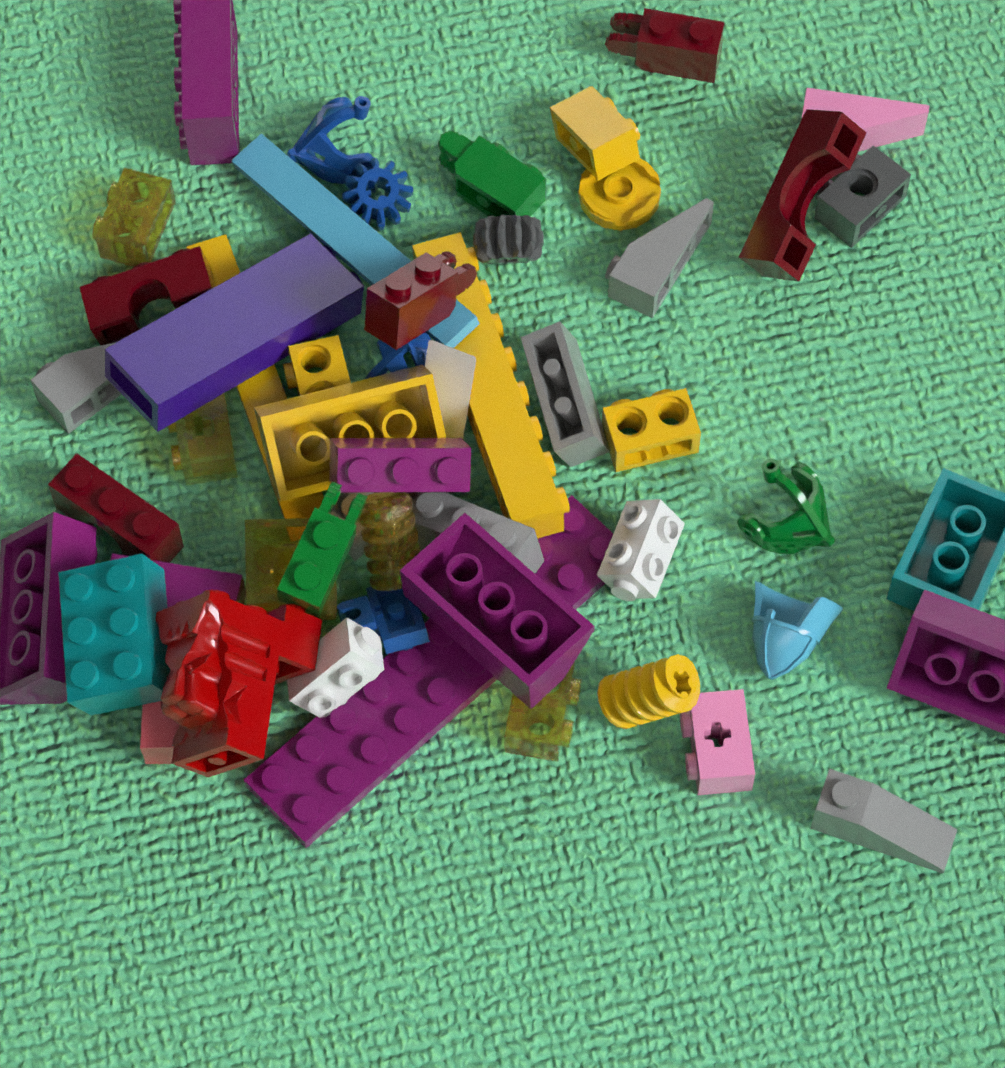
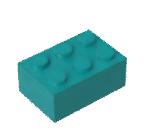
(953, 544)
(113, 634)

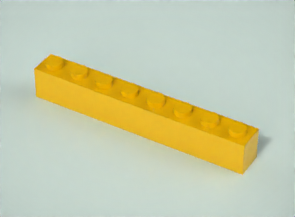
(499, 413)

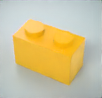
(595, 132)

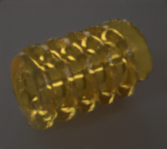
(389, 537)

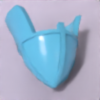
(788, 629)

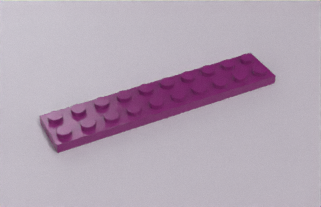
(418, 693)

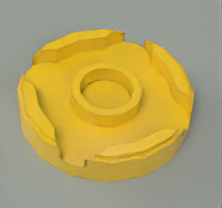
(622, 198)

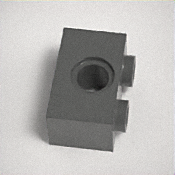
(853, 215)

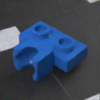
(389, 616)

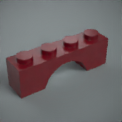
(819, 150)

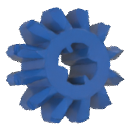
(368, 182)

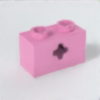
(726, 767)

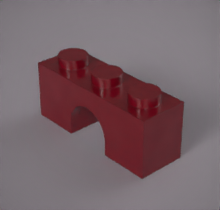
(117, 300)
(98, 499)

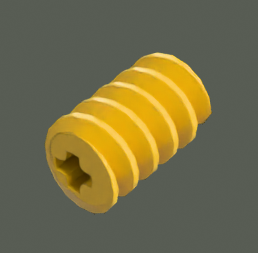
(649, 692)

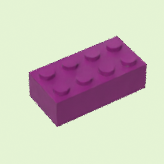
(207, 80)
(954, 661)

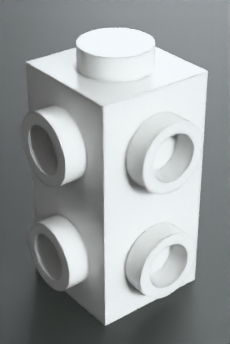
(640, 549)
(345, 663)

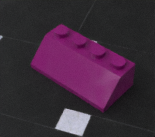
(31, 607)
(496, 609)

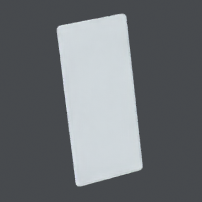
(453, 383)

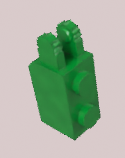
(491, 177)
(320, 553)

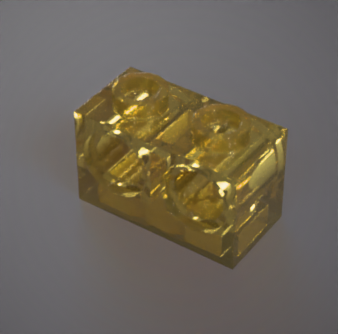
(142, 219)
(550, 711)

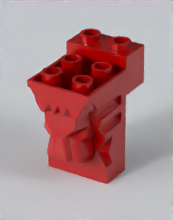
(225, 675)

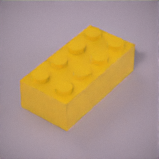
(300, 428)

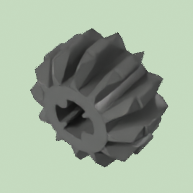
(508, 239)

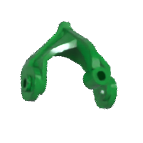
(810, 517)

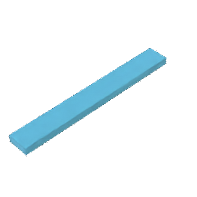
(336, 225)

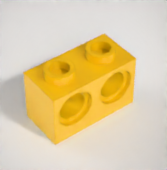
(317, 353)
(654, 438)

